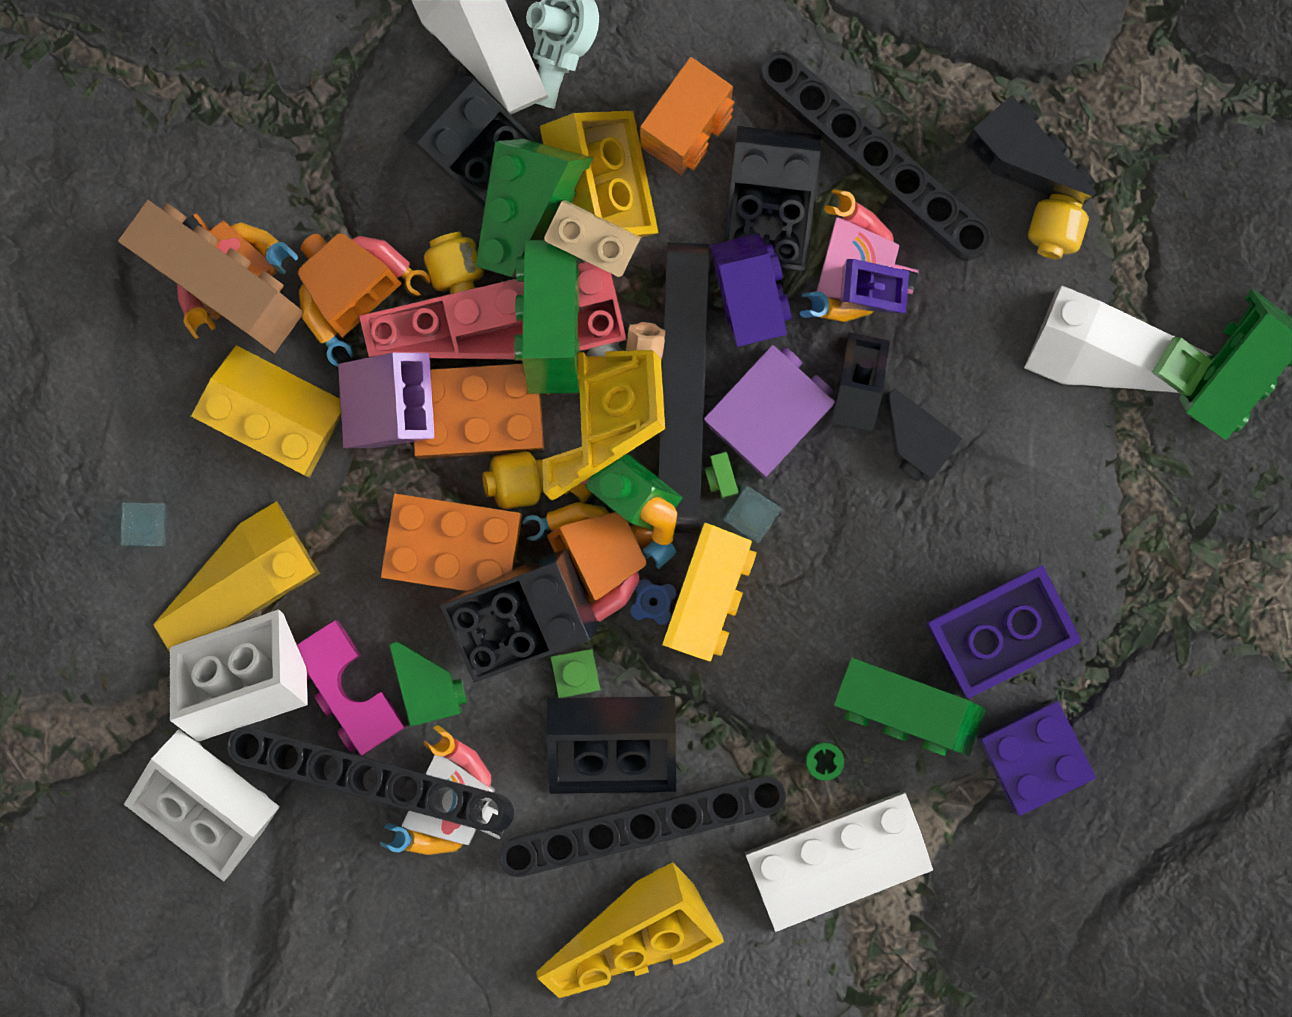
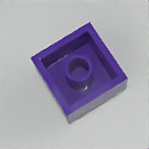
(749, 290)
(1036, 757)

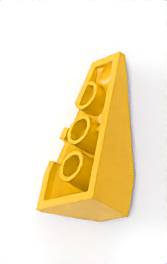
(243, 576)
(646, 925)

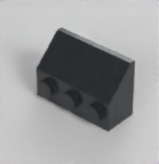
(611, 744)

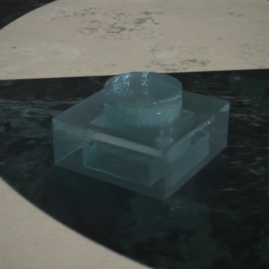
(752, 514)
(143, 524)

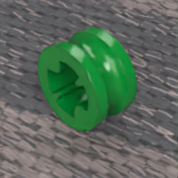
(811, 762)

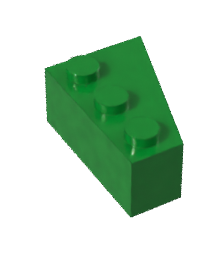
(523, 198)
(548, 318)
(1243, 368)
(909, 708)

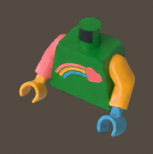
(638, 499)

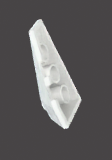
(488, 45)
(1097, 346)

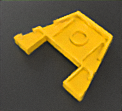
(618, 413)

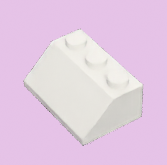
(236, 677)
(201, 804)

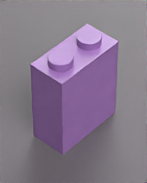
(386, 400)
(770, 410)

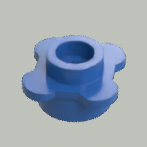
(643, 609)

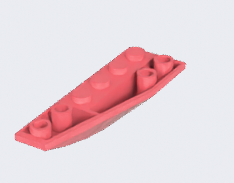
(484, 322)

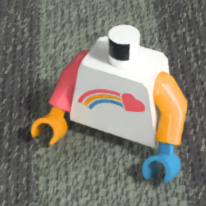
(433, 835)

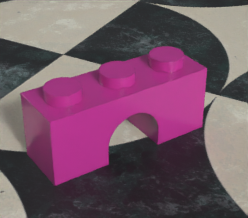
(363, 723)

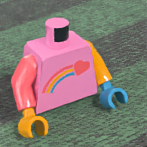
(857, 237)

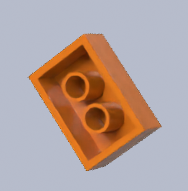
(687, 116)
(482, 413)
(449, 543)

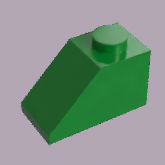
(426, 686)

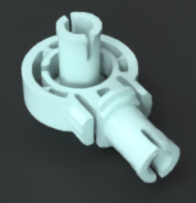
(561, 39)

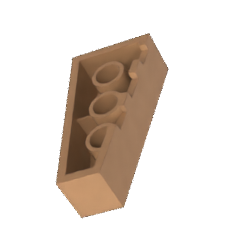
(211, 275)

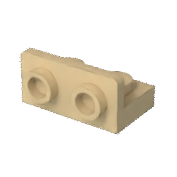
(592, 238)

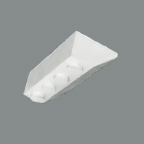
(839, 860)

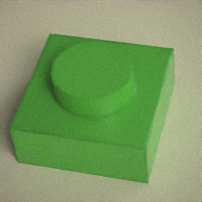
(1182, 366)
(721, 476)
(575, 673)

